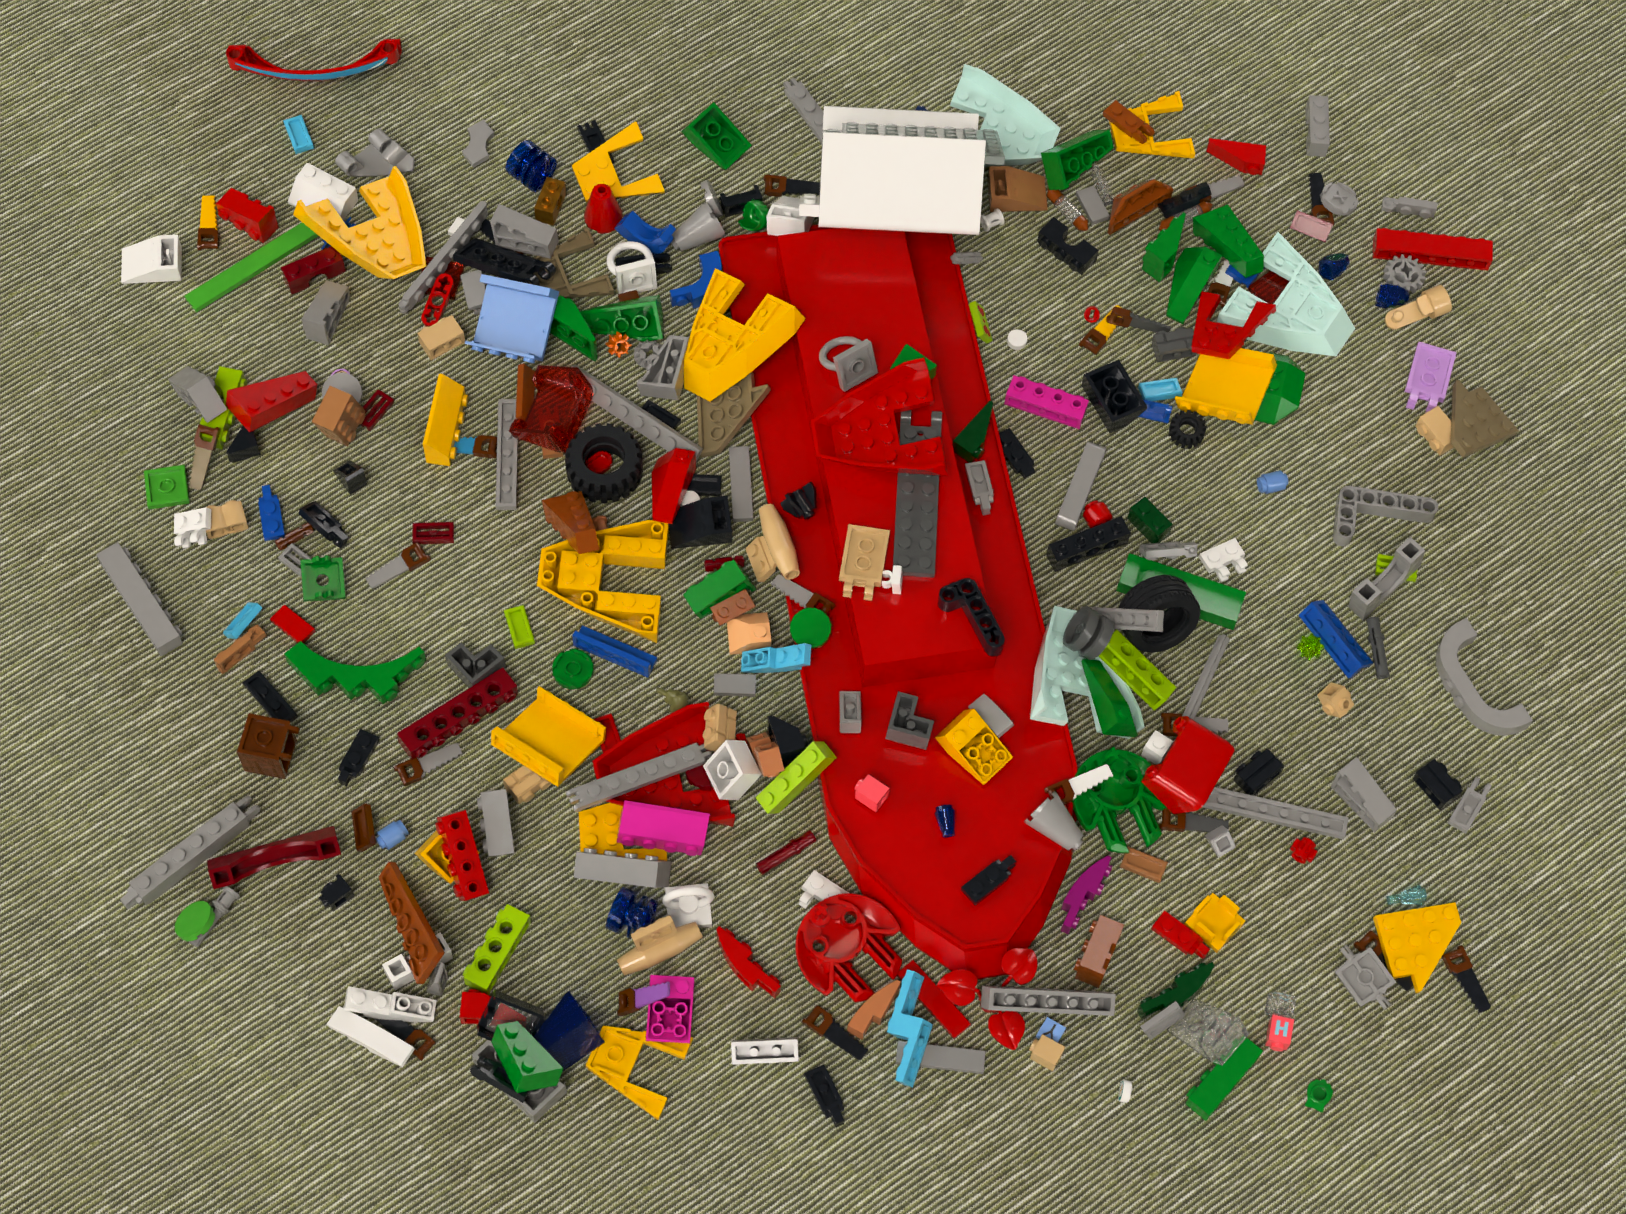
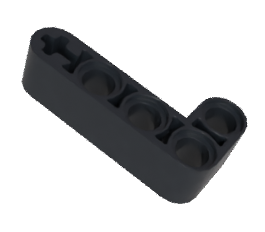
(975, 617)

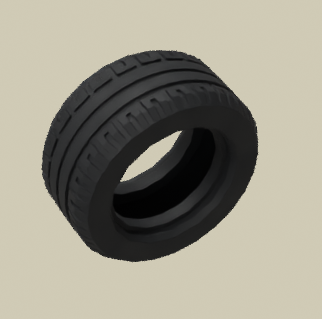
(1179, 618)

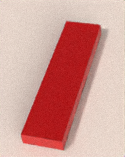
(937, 1004)

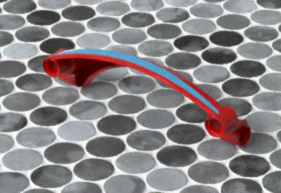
(246, 59)

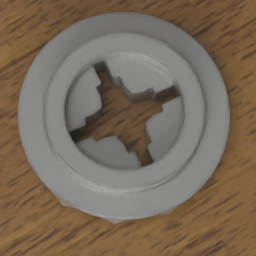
(640, 352)

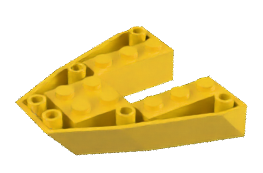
(579, 576)

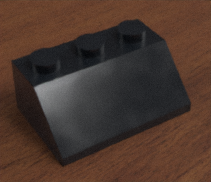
(1113, 395)
(787, 738)

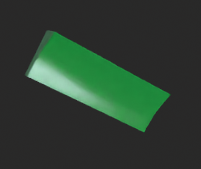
(1217, 601)

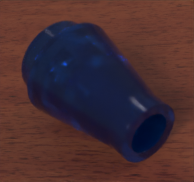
(946, 820)

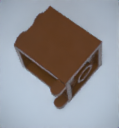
(267, 745)

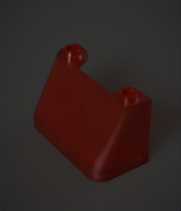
(557, 408)

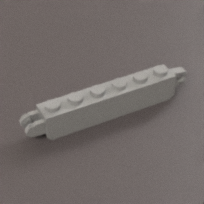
(189, 853)

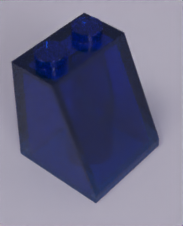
(568, 1033)

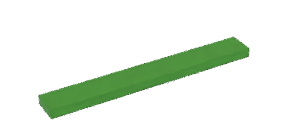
(250, 266)

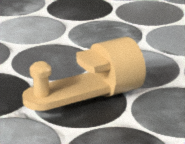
(1430, 304)

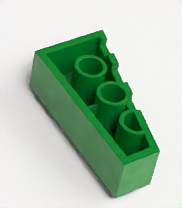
(1230, 239)

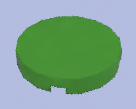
(194, 920)

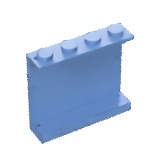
(514, 319)

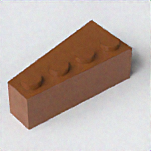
(573, 521)

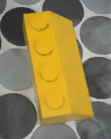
(444, 421)

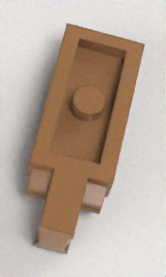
(239, 649)

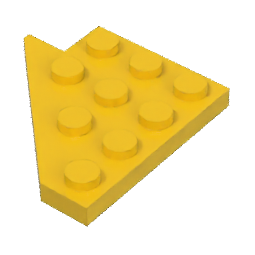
(1416, 940)

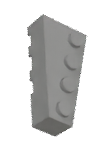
(622, 869)

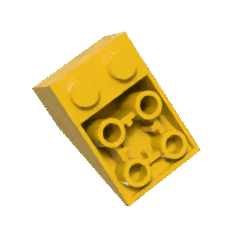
(974, 746)

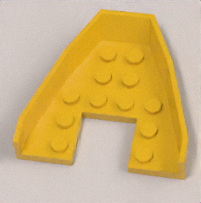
(382, 246)
(726, 350)

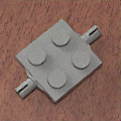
(1365, 977)

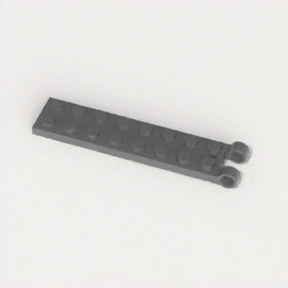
(916, 507)

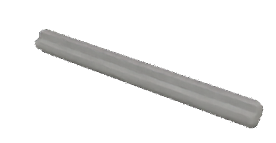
(1206, 676)

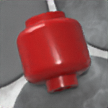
(1096, 513)

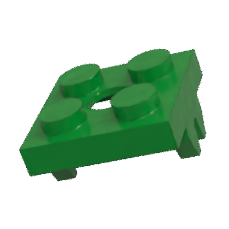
(322, 566)

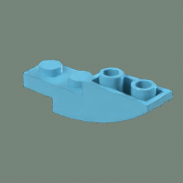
(776, 659)

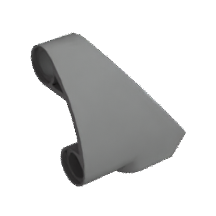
(376, 158)

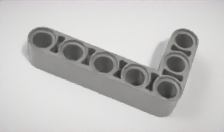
(1378, 508)

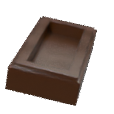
(363, 827)

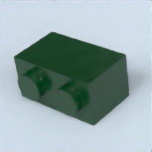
(1149, 521)

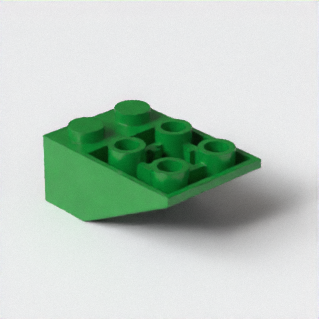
(1162, 252)

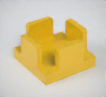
(1215, 921)

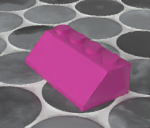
(662, 828)

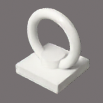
(634, 275)
(689, 904)

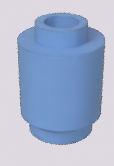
(1272, 482)
(391, 835)

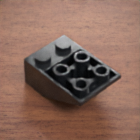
(702, 523)

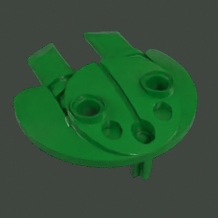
(1116, 797)

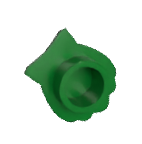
(1318, 1094)

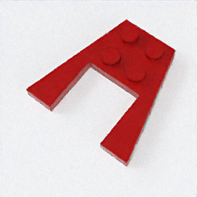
(1224, 339)

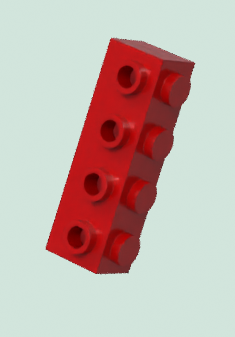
(462, 855)

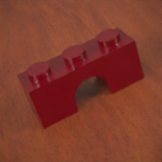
(303, 270)

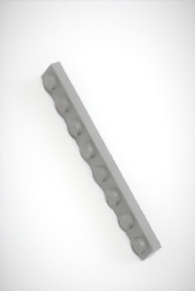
(638, 417)
(1277, 813)

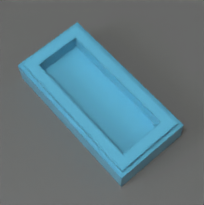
(298, 134)
(1160, 389)
(242, 620)

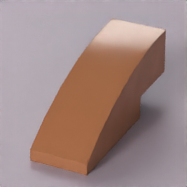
(873, 1010)

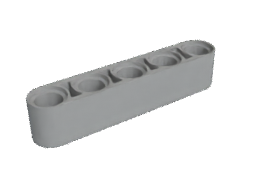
(1080, 486)

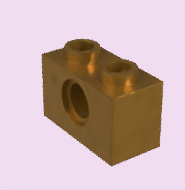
(550, 201)

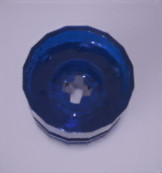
(530, 165)
(629, 913)

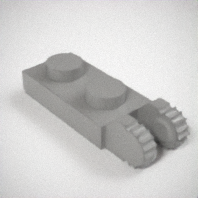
(1468, 807)

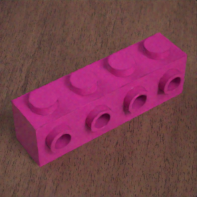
(1046, 401)

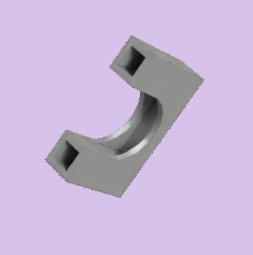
(1370, 595)

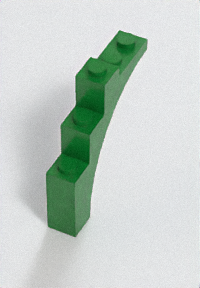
(353, 680)

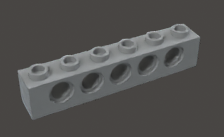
(1048, 1000)

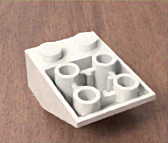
(785, 219)
(152, 260)

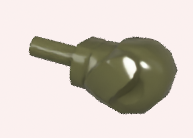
(674, 698)

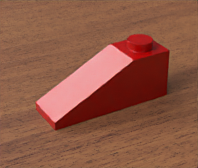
(1240, 155)
(472, 1006)

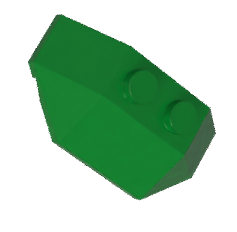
(1283, 391)

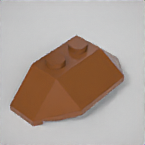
(1136, 203)

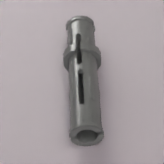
(1376, 639)

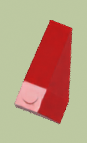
(670, 482)

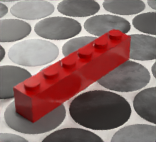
(1433, 248)

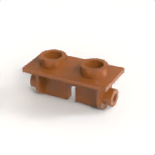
(732, 607)

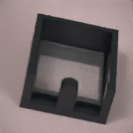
(505, 1009)

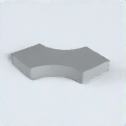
(479, 135)

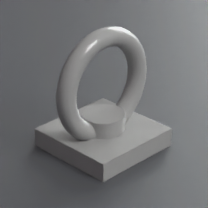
(851, 365)

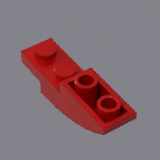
(739, 959)

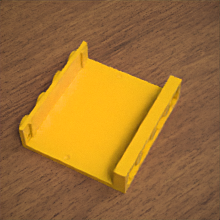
(1229, 386)
(550, 737)

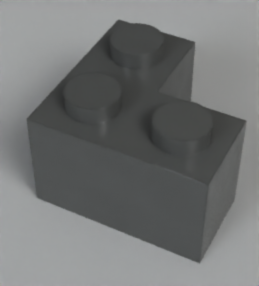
(473, 668)
(905, 726)

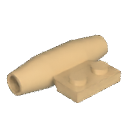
(773, 548)
(658, 943)

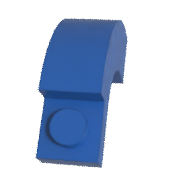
(637, 230)
(695, 292)

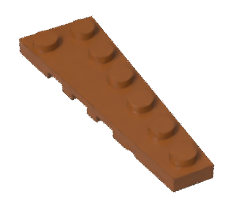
(411, 922)

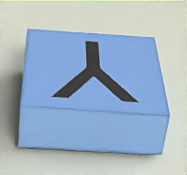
(1051, 1029)

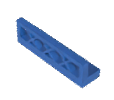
(1335, 638)
(614, 651)

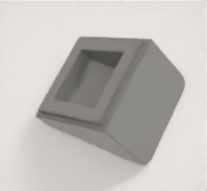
(1220, 840)

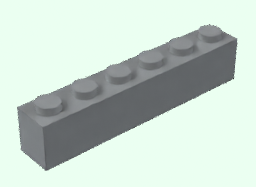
(139, 598)

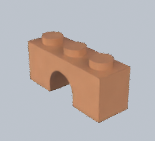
(765, 754)

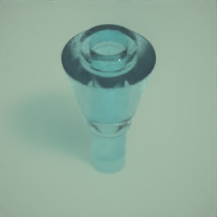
(1414, 896)

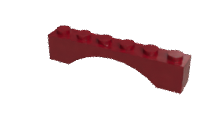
(239, 865)

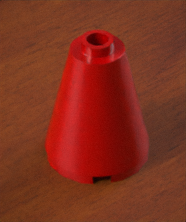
(602, 210)

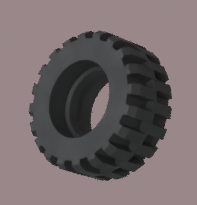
(604, 486)

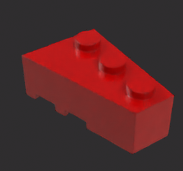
(248, 215)

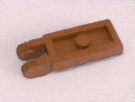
(1128, 122)

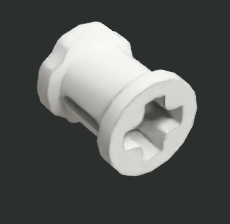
(992, 219)

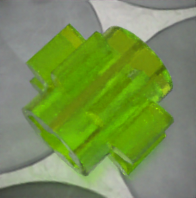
(1310, 647)

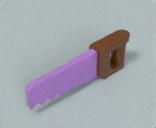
(641, 997)

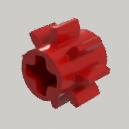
(1303, 850)

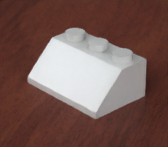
(316, 185)

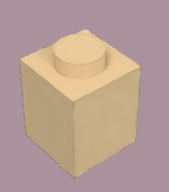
(1046, 1052)

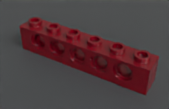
(462, 703)

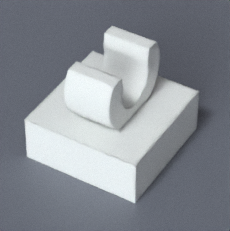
(895, 579)

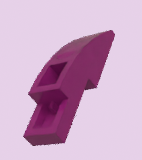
(1084, 889)

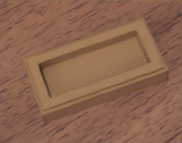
(1144, 864)

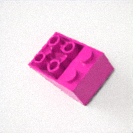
(671, 1017)

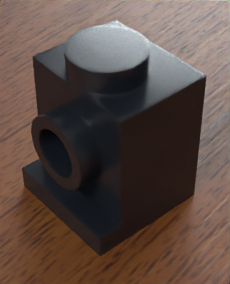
(336, 893)

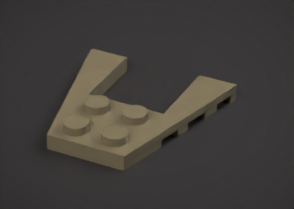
(559, 282)

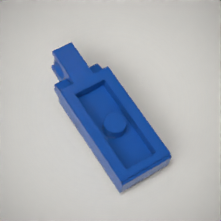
(270, 515)

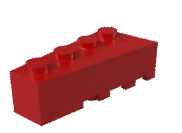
(268, 400)

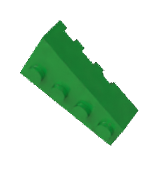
(1070, 159)

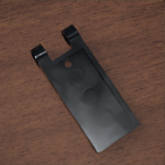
(503, 262)

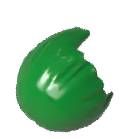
(754, 216)

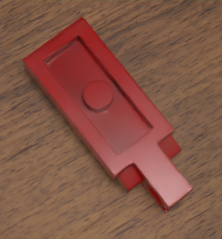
(1180, 935)

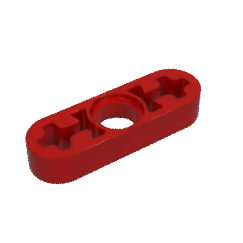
(427, 312)

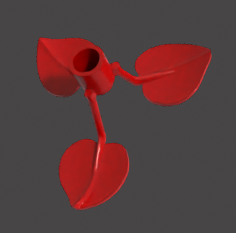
(960, 990)

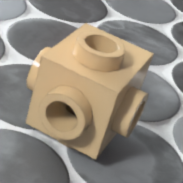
(1335, 700)

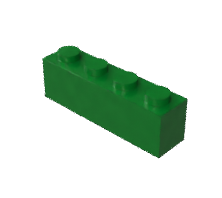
(1222, 1080)

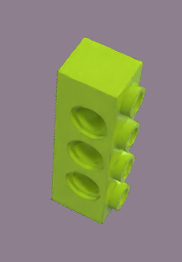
(1137, 671)
(486, 980)

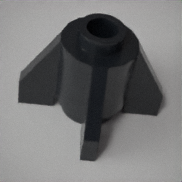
(801, 502)

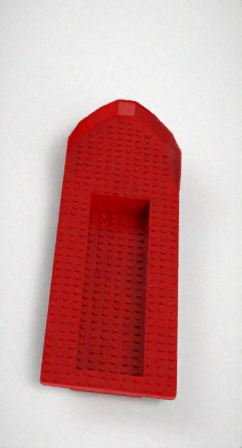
(900, 293)

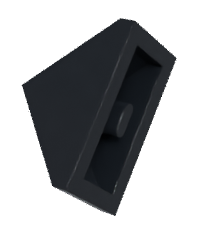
(243, 446)
(351, 476)

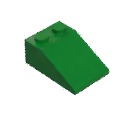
(716, 136)
(572, 328)

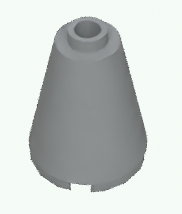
(697, 229)
(1056, 823)

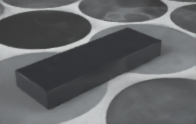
(269, 697)

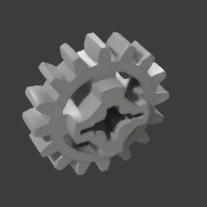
(1405, 273)

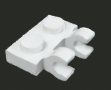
(192, 522)
(1222, 555)
(819, 888)

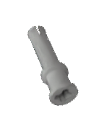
(220, 908)

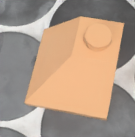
(748, 632)

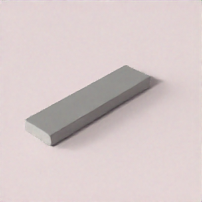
(740, 484)
(948, 1058)

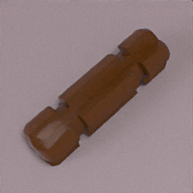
(294, 536)

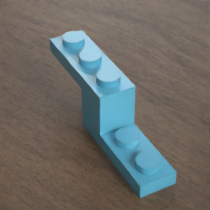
(909, 1028)

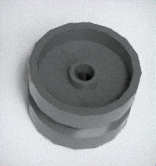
(1088, 633)

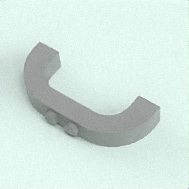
(1465, 694)

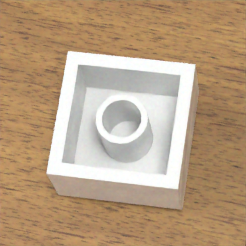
(732, 770)

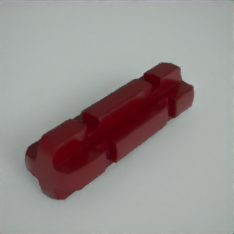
(710, 565)

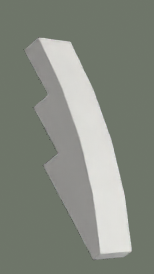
(371, 1036)

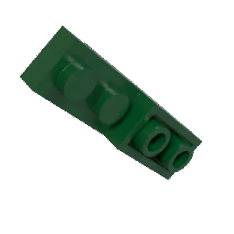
(1184, 989)

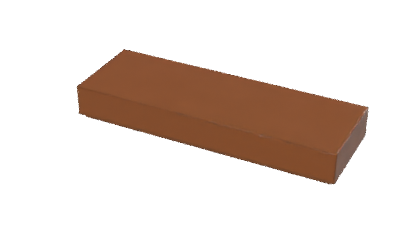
(525, 391)

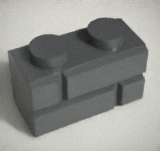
(1173, 344)

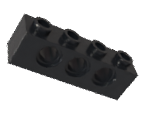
(1088, 544)

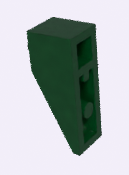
(971, 440)

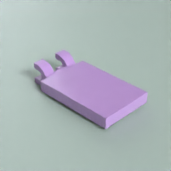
(1429, 375)

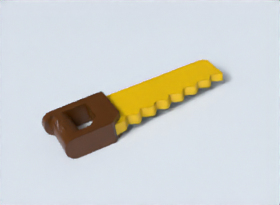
(208, 224)
(1098, 334)

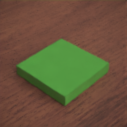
(166, 487)

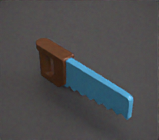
(475, 446)

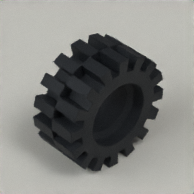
(1189, 419)

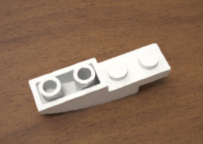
(389, 1006)

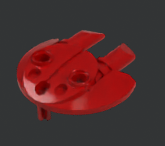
(844, 942)

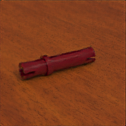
(794, 847)

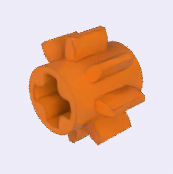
(622, 348)

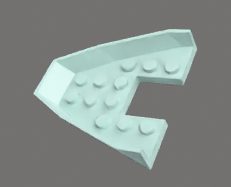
(1020, 124)
(1306, 311)
(1062, 670)

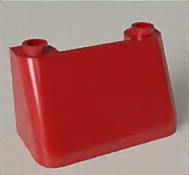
(1189, 767)

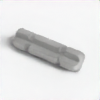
(966, 257)

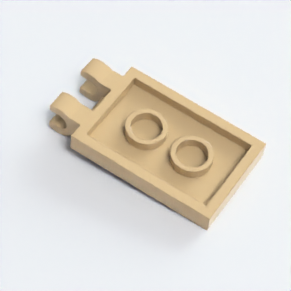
(863, 559)

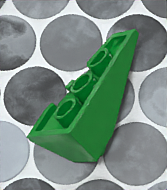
(1191, 277)
(636, 318)
(1109, 703)

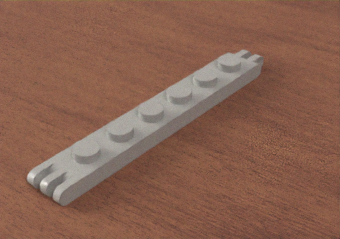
(806, 106)
(440, 262)
(638, 776)

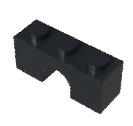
(1078, 257)

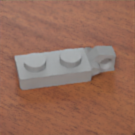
(1409, 206)
(980, 485)
(1168, 549)

